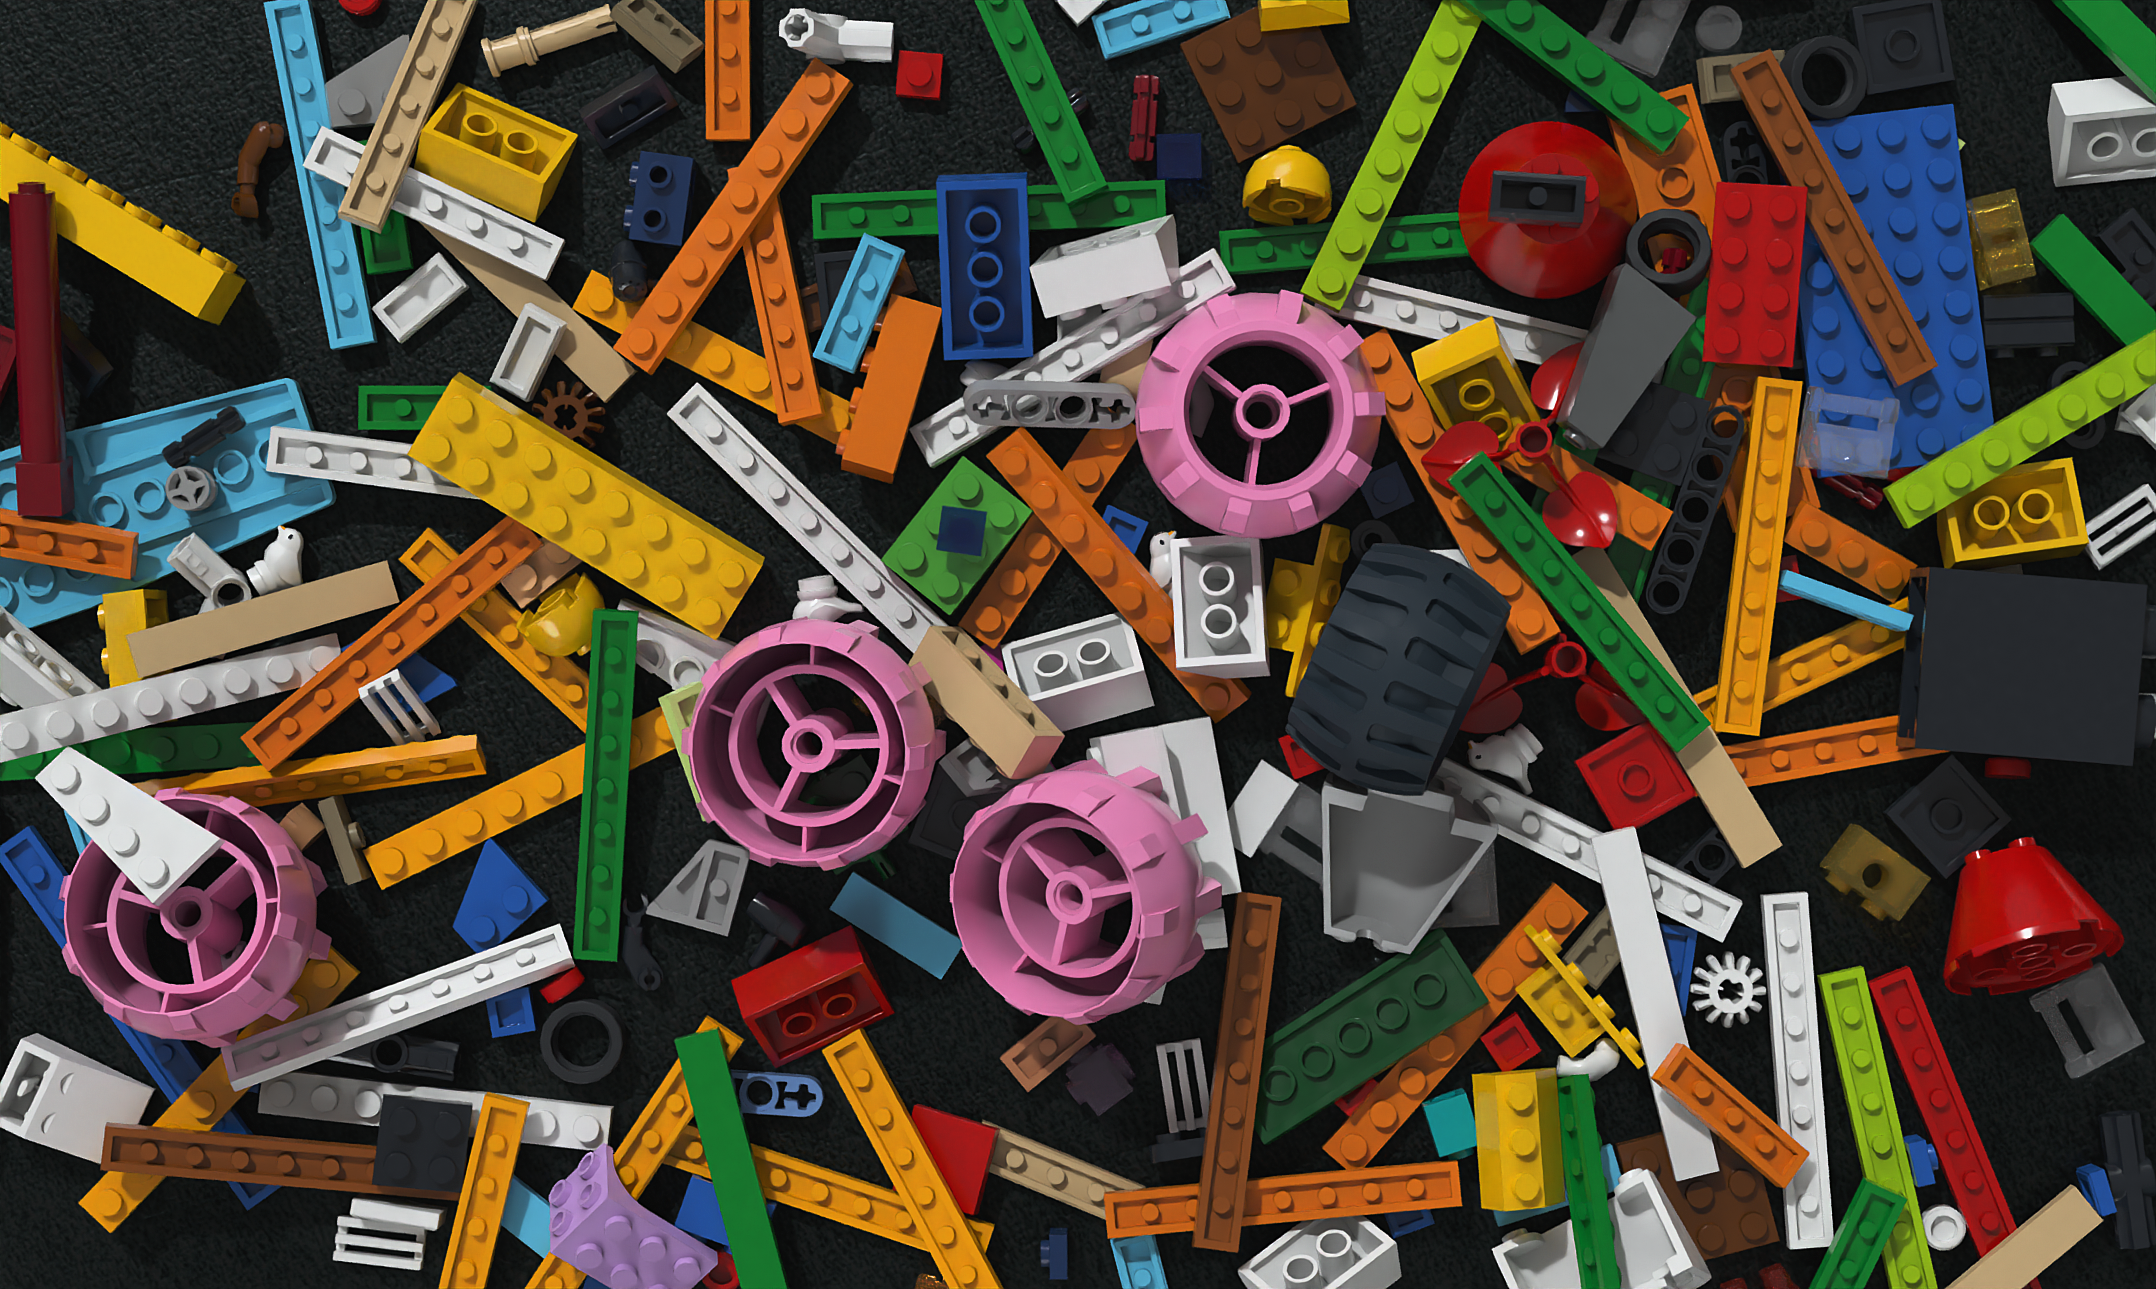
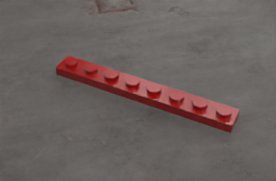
(1943, 1110)

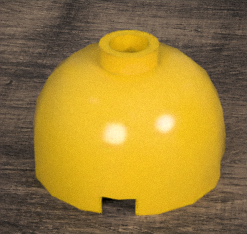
(1287, 186)
(563, 618)

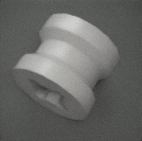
(182, 490)

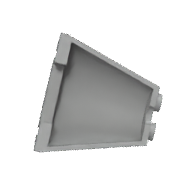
(1396, 858)

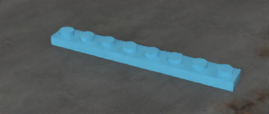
(331, 238)

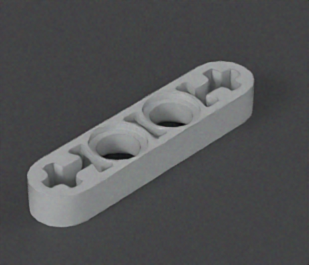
(1051, 396)

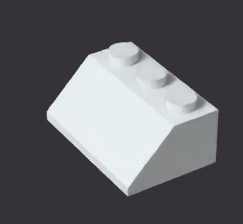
(2101, 131)
(1107, 268)
(1220, 606)
(33, 670)
(1081, 671)
(1133, 749)
(1326, 1256)

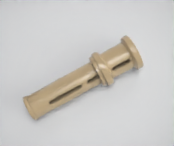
(528, 45)

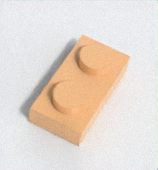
(540, 573)

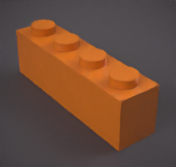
(890, 389)

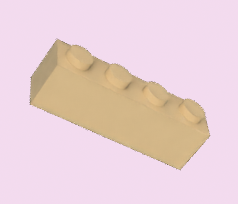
(986, 703)

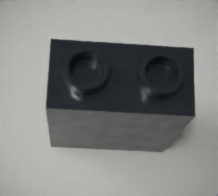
(2026, 666)

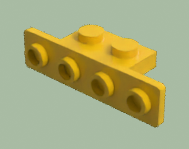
(1304, 599)
(1566, 1008)

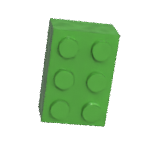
(950, 576)

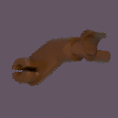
(249, 159)

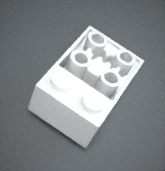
(66, 1098)

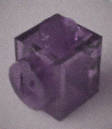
(1099, 1076)

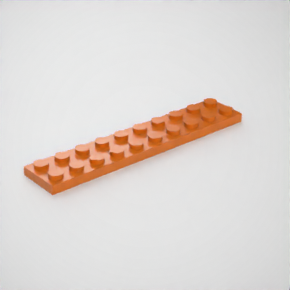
(1687, 181)

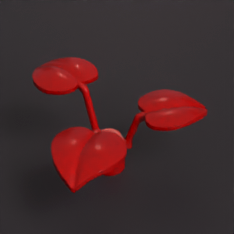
(1578, 512)
(1597, 700)

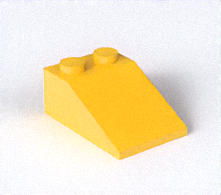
(1475, 380)

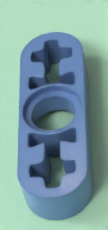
(792, 1105)

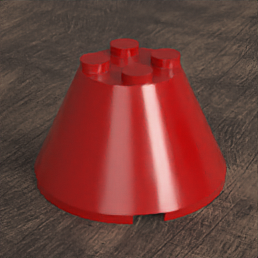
(1549, 259)
(2022, 922)

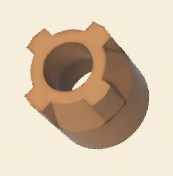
(302, 826)

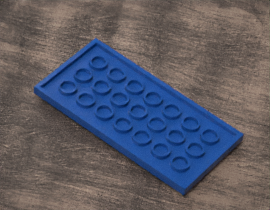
(1911, 198)

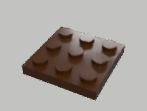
(1266, 82)
(1718, 1209)

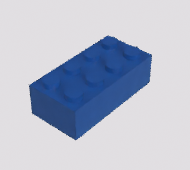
(985, 266)

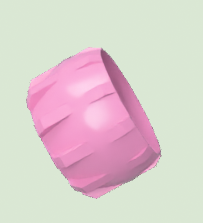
(1344, 379)
(737, 785)
(1037, 898)
(110, 918)

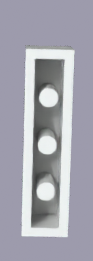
(1201, 791)

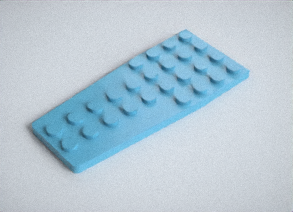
(123, 484)

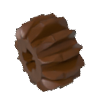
(570, 401)

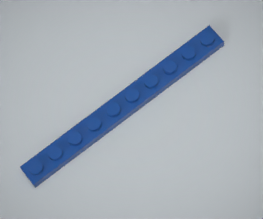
(168, 1060)

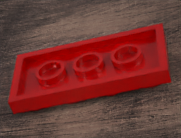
(1755, 274)

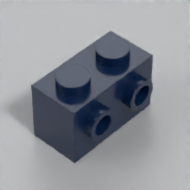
(661, 200)

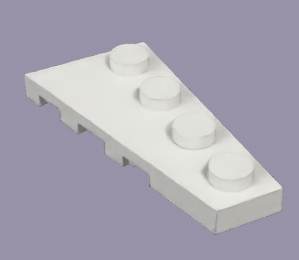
(678, 650)
(135, 830)

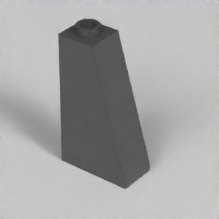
(1623, 351)

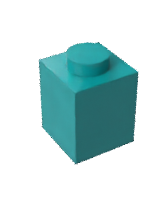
(1451, 1124)

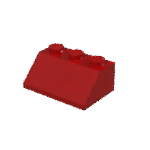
(812, 997)

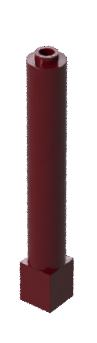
(44, 470)

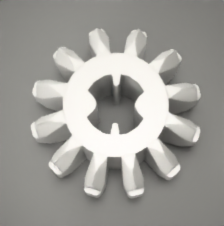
(1720, 1004)

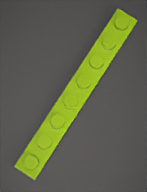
(1391, 155)
(2024, 432)
(1876, 1120)

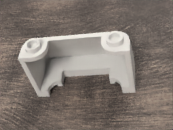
(1648, 1245)

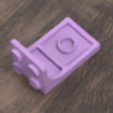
(616, 1238)

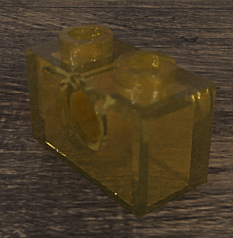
(1899, 881)

